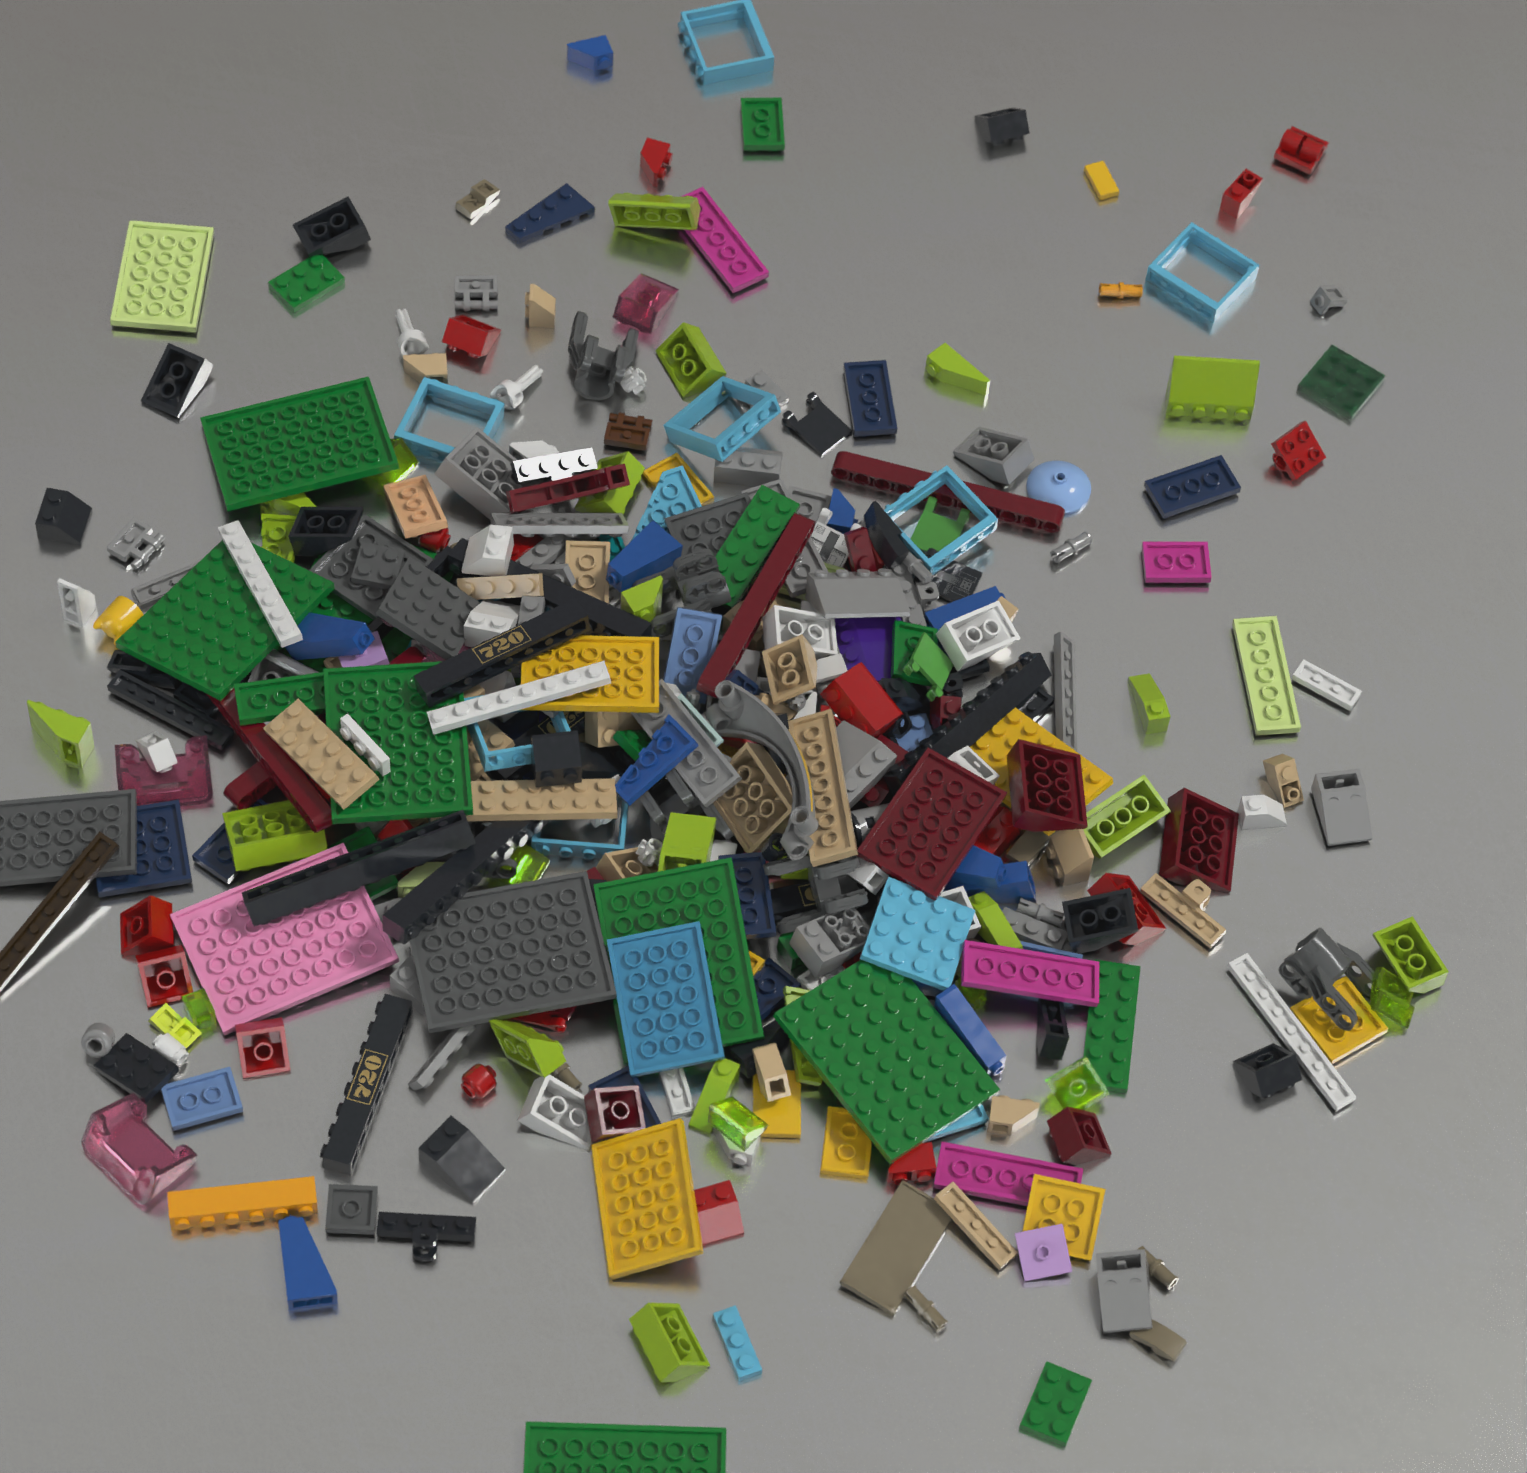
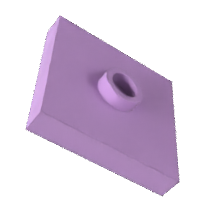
(372, 655)
(1043, 1252)

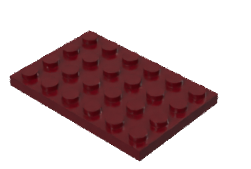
(931, 823)

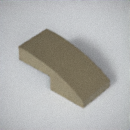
(479, 198)
(1028, 847)
(1161, 1339)

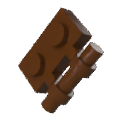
(626, 435)

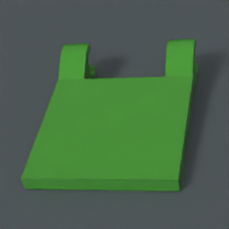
(936, 530)
(931, 663)

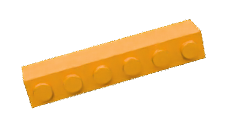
(242, 1202)

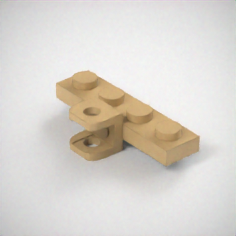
(1186, 907)

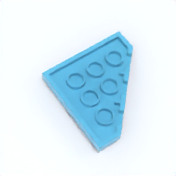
(671, 497)

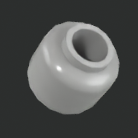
(98, 1040)

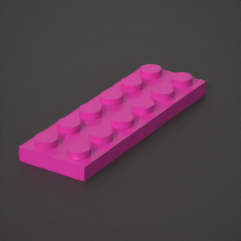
(724, 245)
(1030, 973)
(995, 1173)

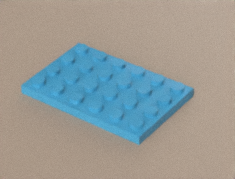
(665, 999)

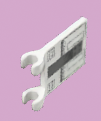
(830, 542)

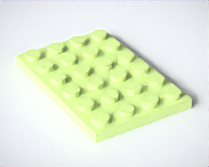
(162, 276)

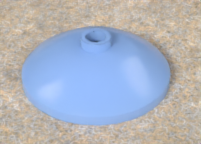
(1069, 493)

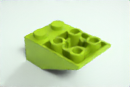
(65, 734)
(687, 841)

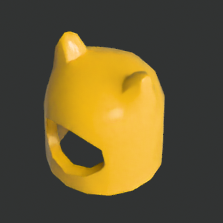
(118, 617)

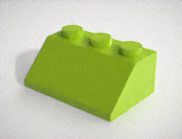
(690, 360)
(614, 500)
(644, 599)
(1412, 956)
(528, 1047)
(668, 1341)

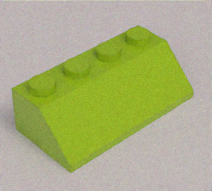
(655, 211)
(1123, 816)

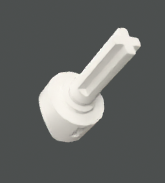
(411, 340)
(512, 391)

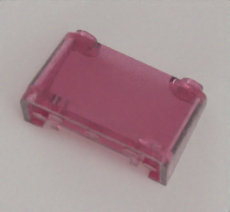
(186, 781)
(133, 1151)

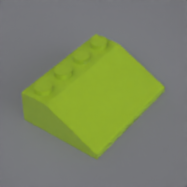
(1212, 387)
(270, 836)

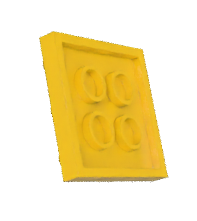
(1327, 1035)
(1070, 1204)

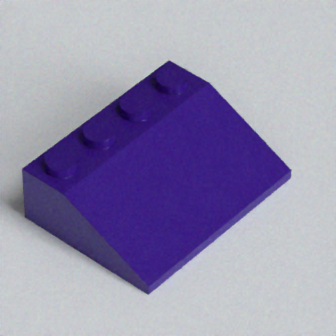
(867, 642)

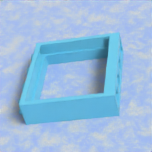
(721, 13)
(1189, 295)
(763, 411)
(435, 450)
(922, 489)
(510, 756)
(582, 849)

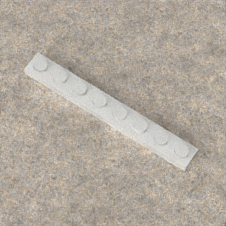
(260, 584)
(518, 697)
(1291, 1032)

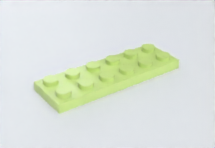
(1266, 675)

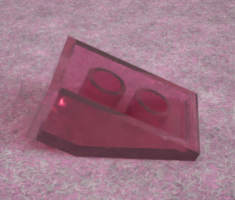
(644, 303)

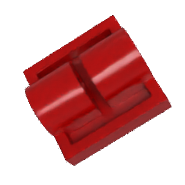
(1300, 149)
(1297, 451)

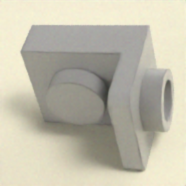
(1328, 297)

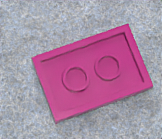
(1176, 562)

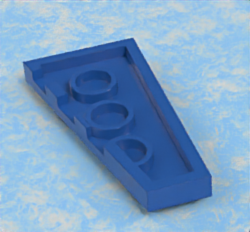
(662, 754)

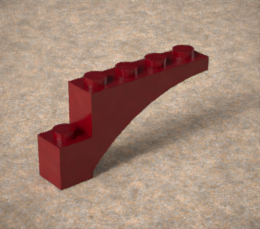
(568, 488)

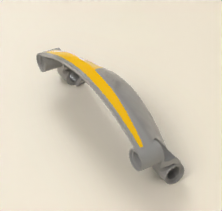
(748, 718)

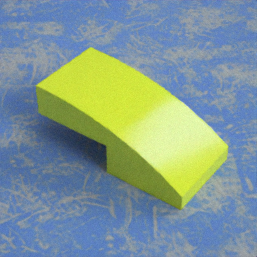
(168, 1021)

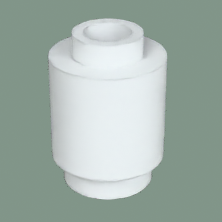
(170, 1048)

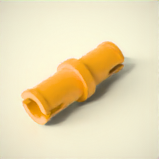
(1120, 290)

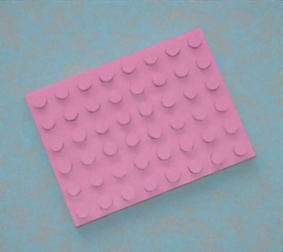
(286, 961)

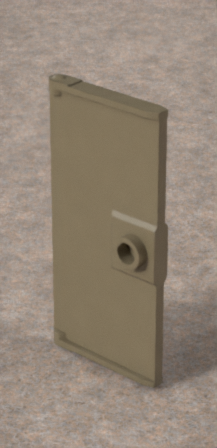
(896, 1248)

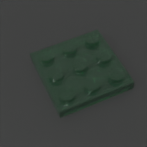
(1341, 382)

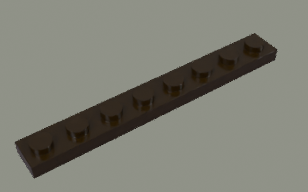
(55, 906)

